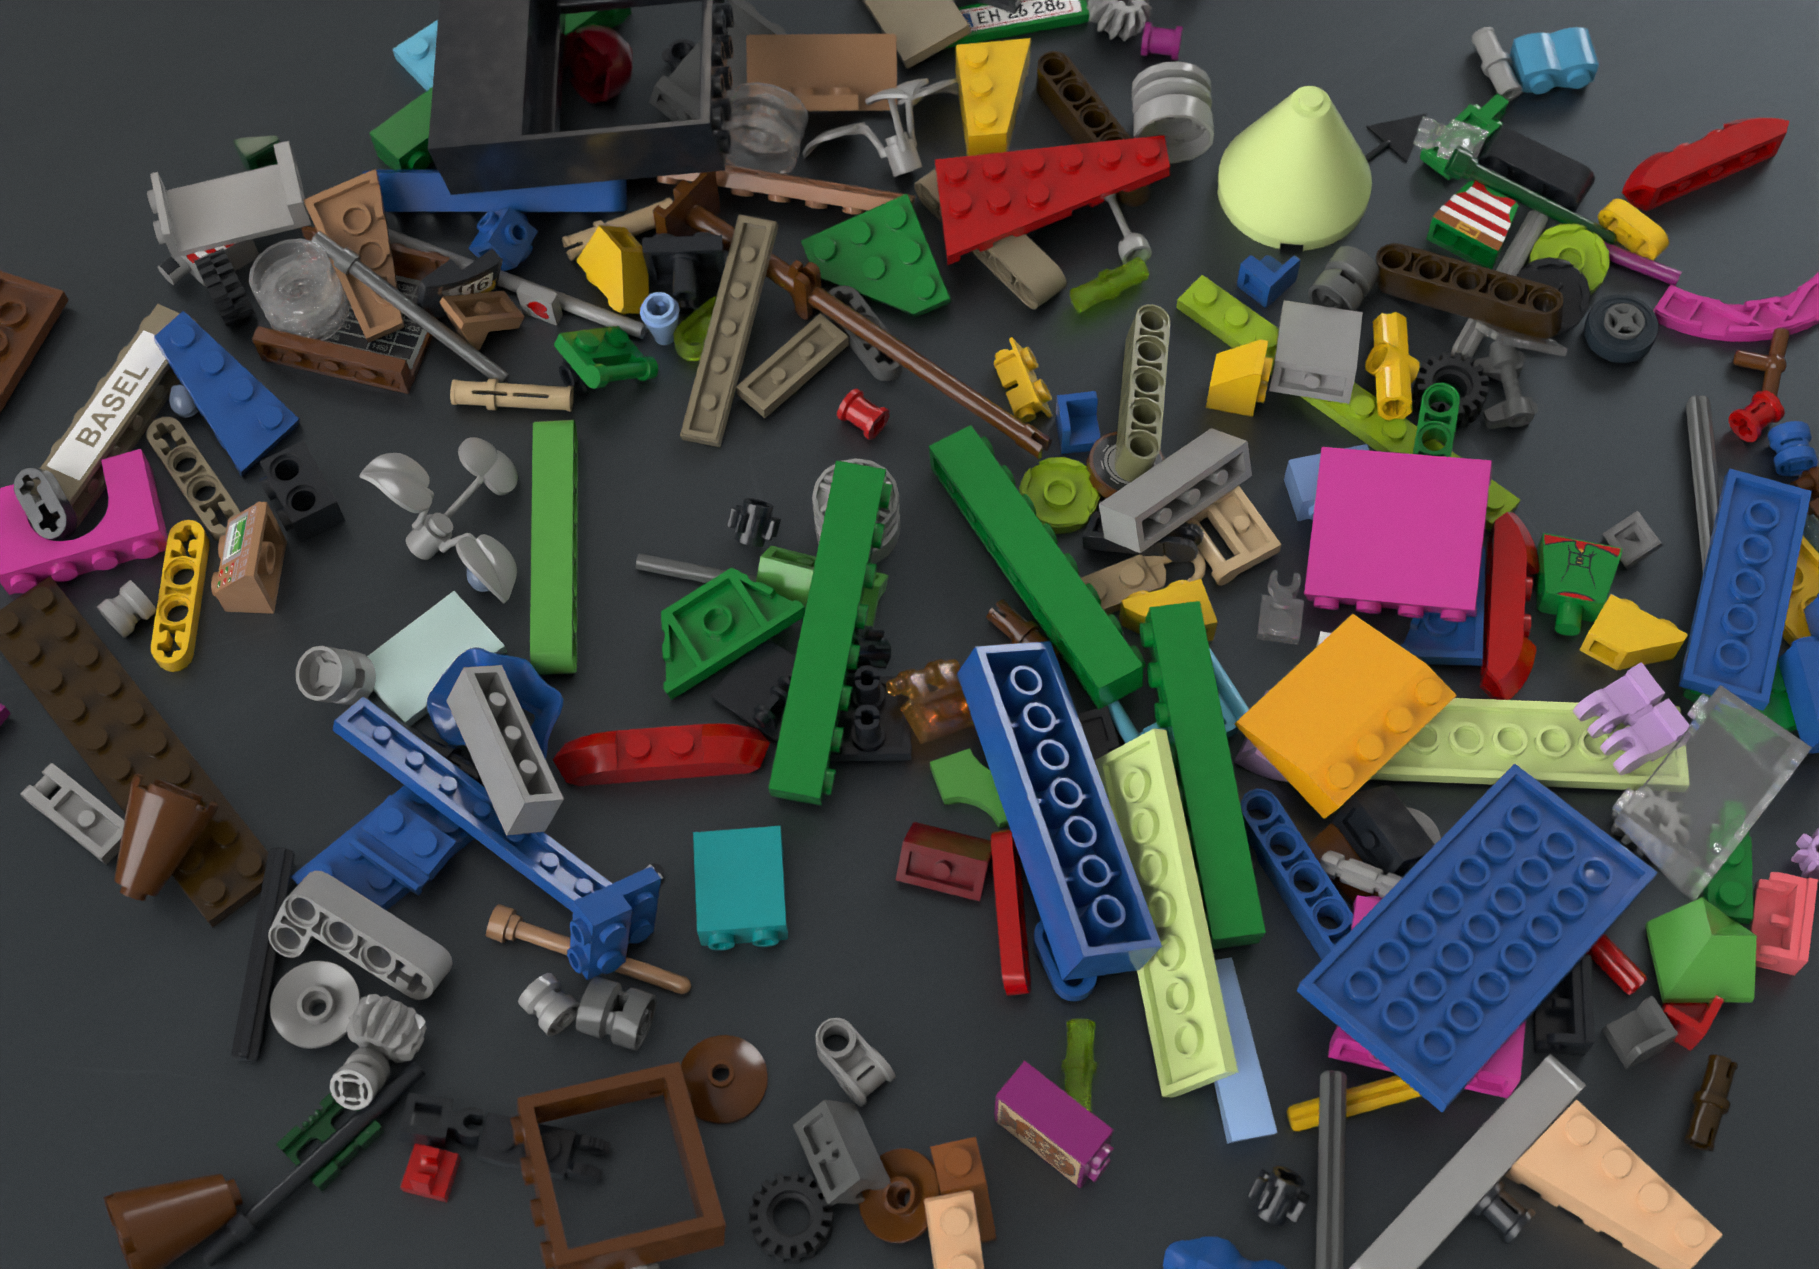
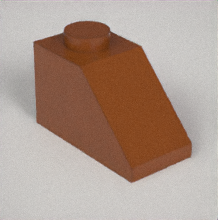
(960, 1170)

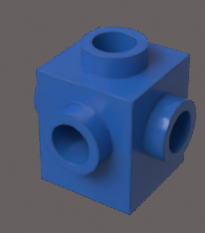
(505, 233)

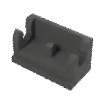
(840, 1152)

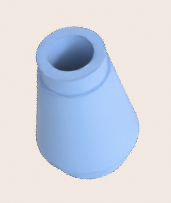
(660, 316)

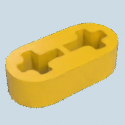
(1633, 229)

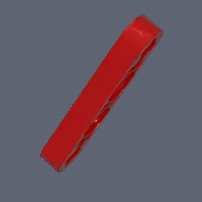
(1010, 914)

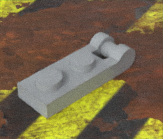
(77, 813)

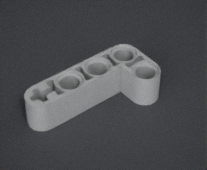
(361, 932)

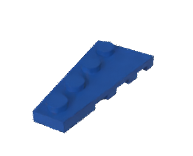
(234, 403)

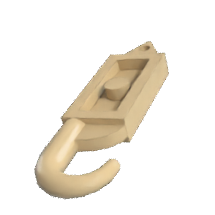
(1134, 575)

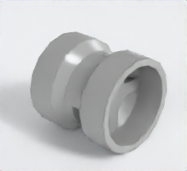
(127, 609)
(549, 1004)
(360, 1078)

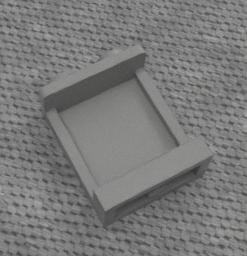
(1316, 352)

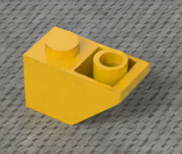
(617, 268)
(1240, 378)
(1136, 605)
(1628, 636)

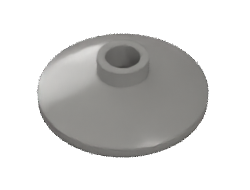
(301, 991)

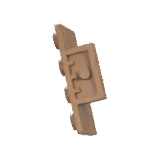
(826, 69)

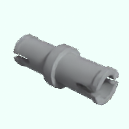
(1496, 63)

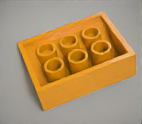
(1344, 713)

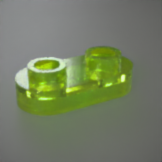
(694, 330)

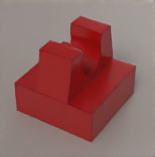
(430, 1172)

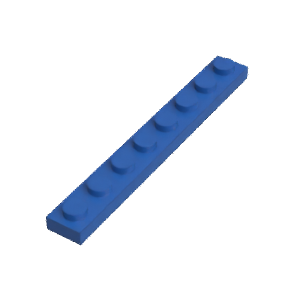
(464, 802)

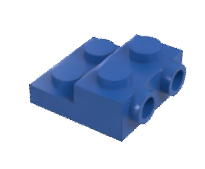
(610, 921)

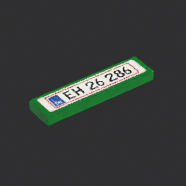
(1032, 16)

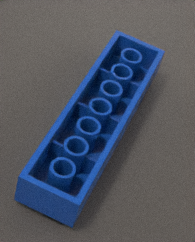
(1058, 811)

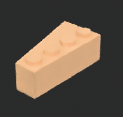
(1613, 1191)

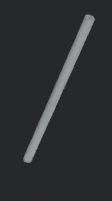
(513, 282)

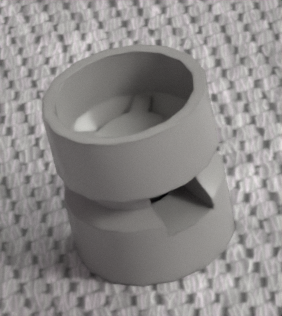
(335, 675)

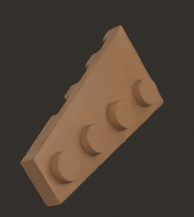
(356, 219)

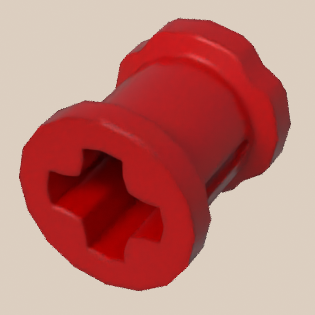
(863, 414)
(1756, 416)

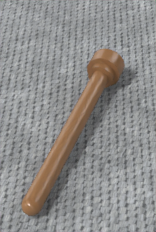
(507, 925)

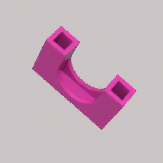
(127, 532)

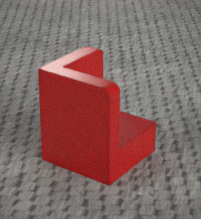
(1691, 1020)

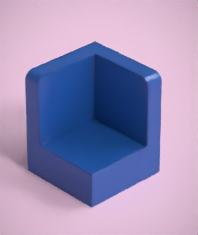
(1267, 278)
(1077, 421)

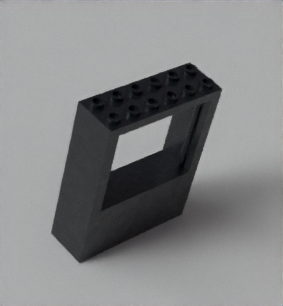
(503, 93)

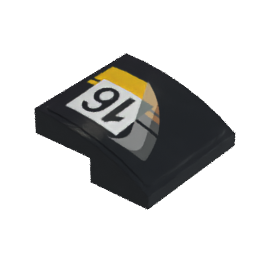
(450, 281)

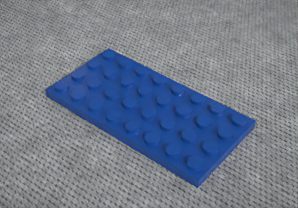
(1476, 936)

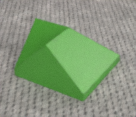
(1702, 955)

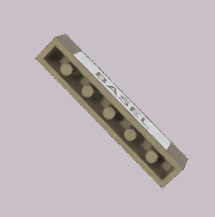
(113, 416)

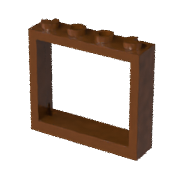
(638, 1248)

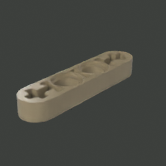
(193, 480)

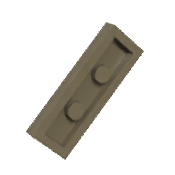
(792, 365)

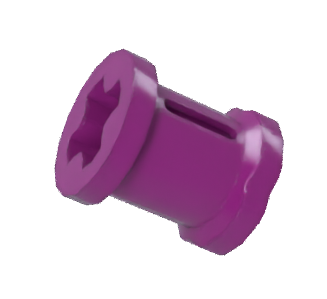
(1161, 41)

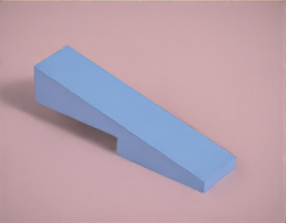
(1243, 1095)

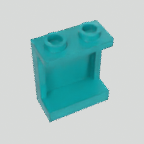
(740, 887)

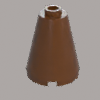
(157, 835)
(170, 1218)

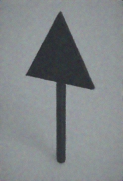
(1397, 135)

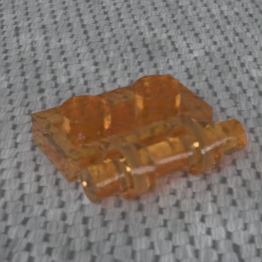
(933, 712)

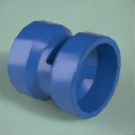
(1792, 448)

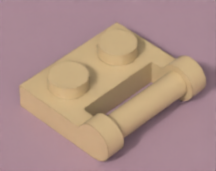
(1241, 530)

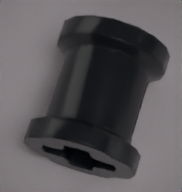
(1504, 1211)

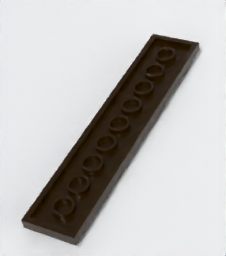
(126, 736)

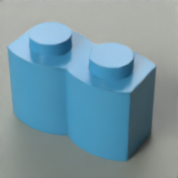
(1554, 60)

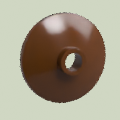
(729, 1099)
(886, 1210)

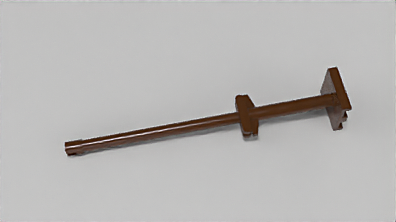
(697, 211)

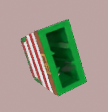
(1474, 224)

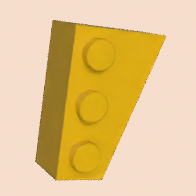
(990, 92)

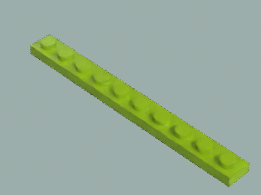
(1240, 325)

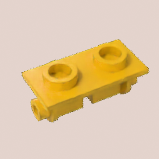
(1030, 394)

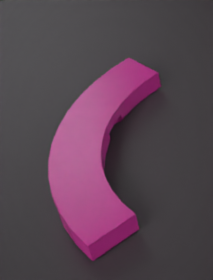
(1739, 322)

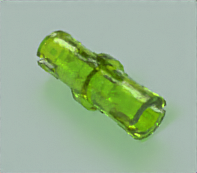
(1109, 284)
(1079, 1061)

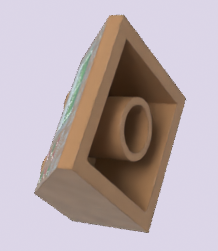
(250, 562)

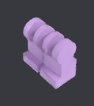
(1634, 702)

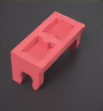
(1783, 921)

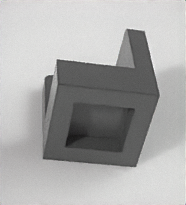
(1640, 1033)

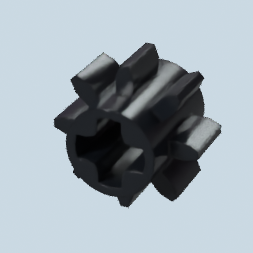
(754, 522)
(874, 648)
(1279, 1195)

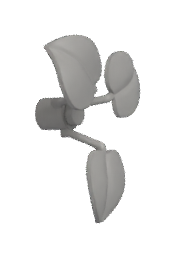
(901, 147)
(407, 486)

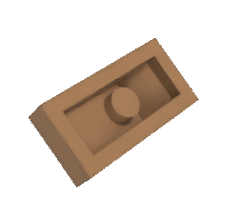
(480, 313)

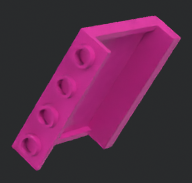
(1398, 533)

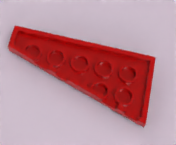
(1027, 189)

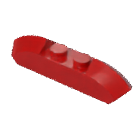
(1704, 161)
(1506, 646)
(661, 754)

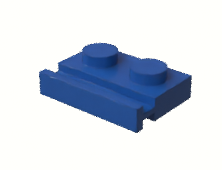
(404, 845)

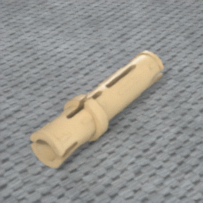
(634, 222)
(465, 393)

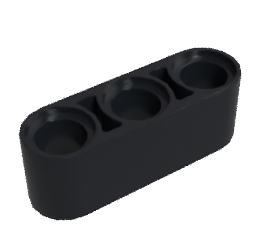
(1538, 168)

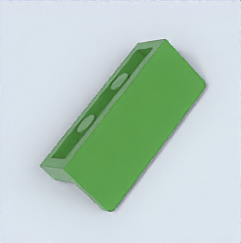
(792, 574)

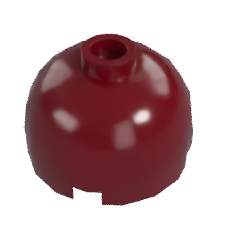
(598, 61)

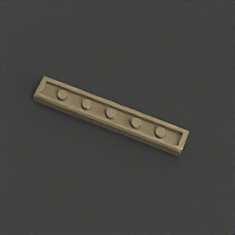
(729, 331)

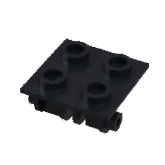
(759, 687)

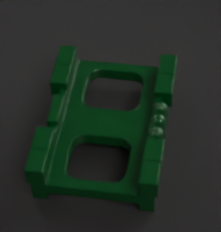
(321, 1128)

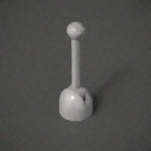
(1132, 244)

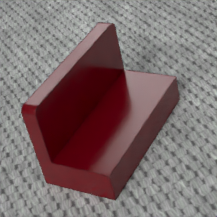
(944, 861)

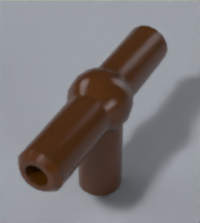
(1772, 364)

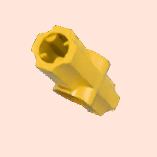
(1392, 366)

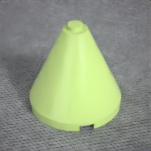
(1295, 175)

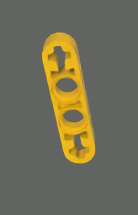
(175, 595)

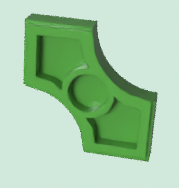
(967, 781)

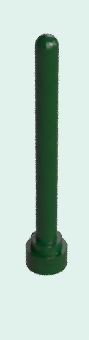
(1463, 165)

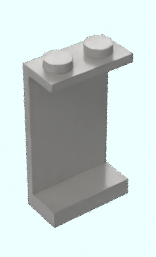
(230, 207)

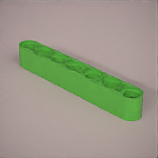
(554, 548)

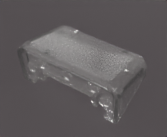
(1709, 789)

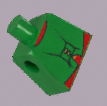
(1573, 579)

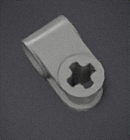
(856, 1067)

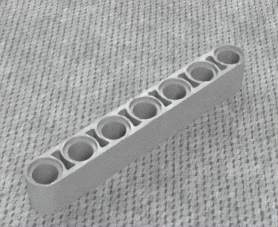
(1474, 1169)

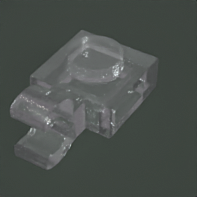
(1447, 138)

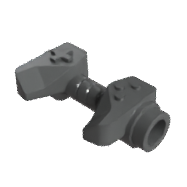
(1506, 365)

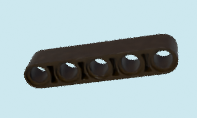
(1081, 110)
(1470, 290)

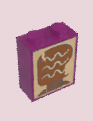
(1054, 1125)

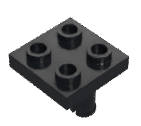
(685, 264)
(874, 723)

